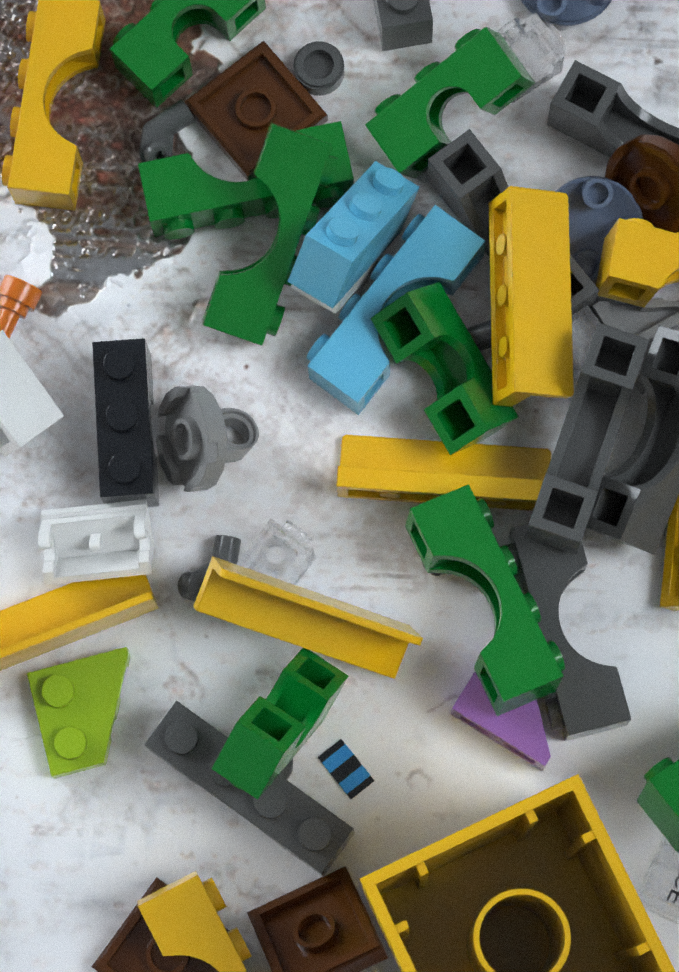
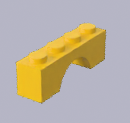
(64, 42)
(637, 261)
(187, 924)

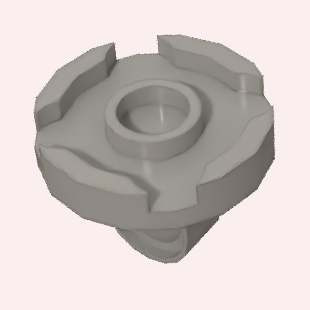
(196, 437)

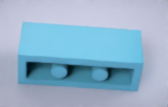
(353, 234)

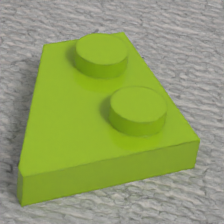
(78, 709)

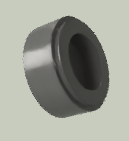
(319, 68)

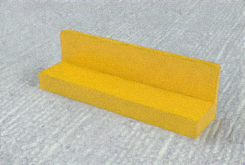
(530, 295)
(425, 470)
(70, 615)
(304, 617)

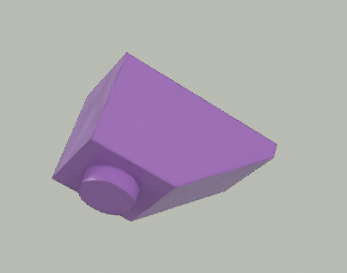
(517, 730)

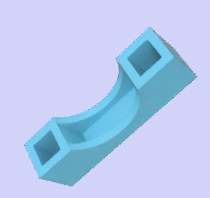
(352, 360)

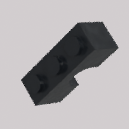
(124, 421)

